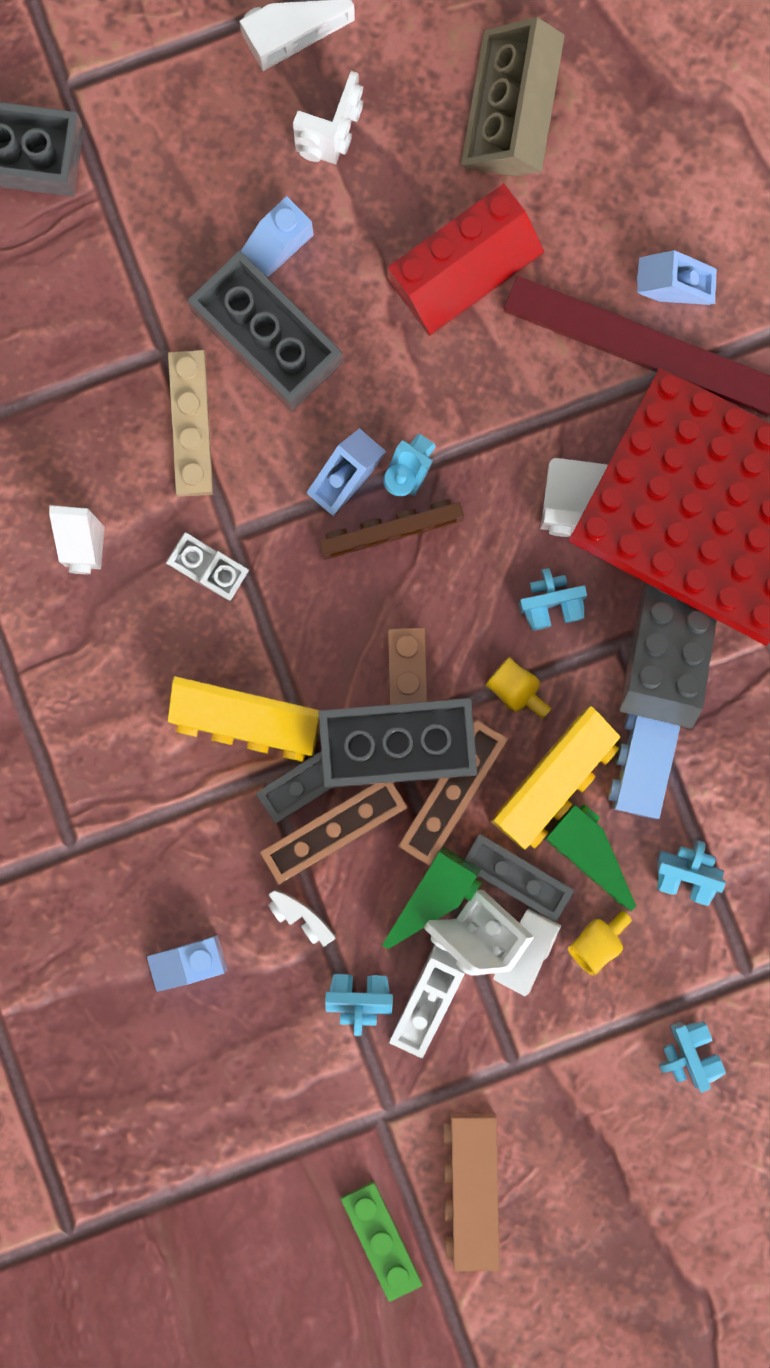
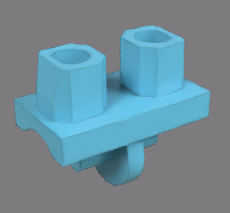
(409, 466)
(569, 600)
(692, 867)
(375, 1001)
(700, 1071)

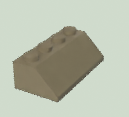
(513, 98)

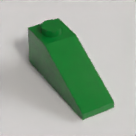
(587, 847)
(439, 892)

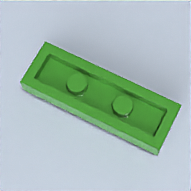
(381, 1241)

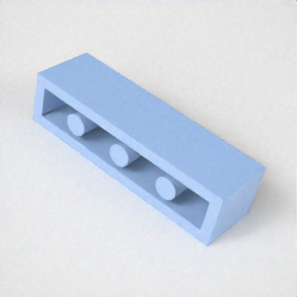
(644, 766)

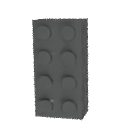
(39, 149)
(265, 331)
(668, 660)
(397, 743)

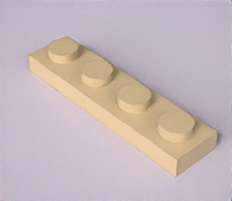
(190, 423)

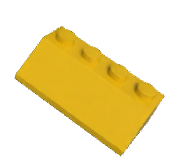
(243, 717)
(556, 778)

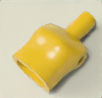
(517, 688)
(599, 943)

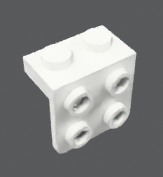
(323, 139)
(568, 493)
(482, 937)

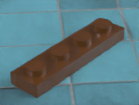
(377, 533)

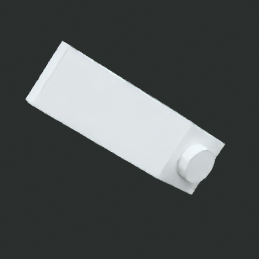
(289, 27)
(77, 538)
(428, 1002)

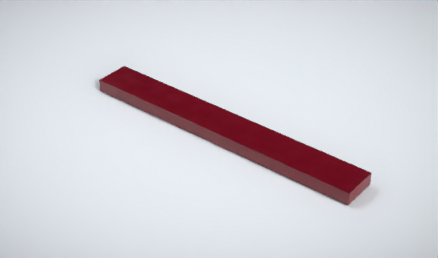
(639, 344)

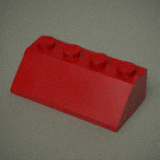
(465, 259)

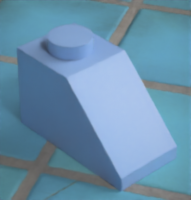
(278, 237)
(676, 279)
(346, 471)
(187, 963)

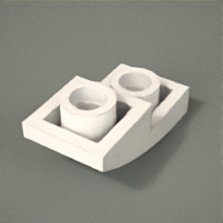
(207, 566)
(289, 908)
(527, 968)

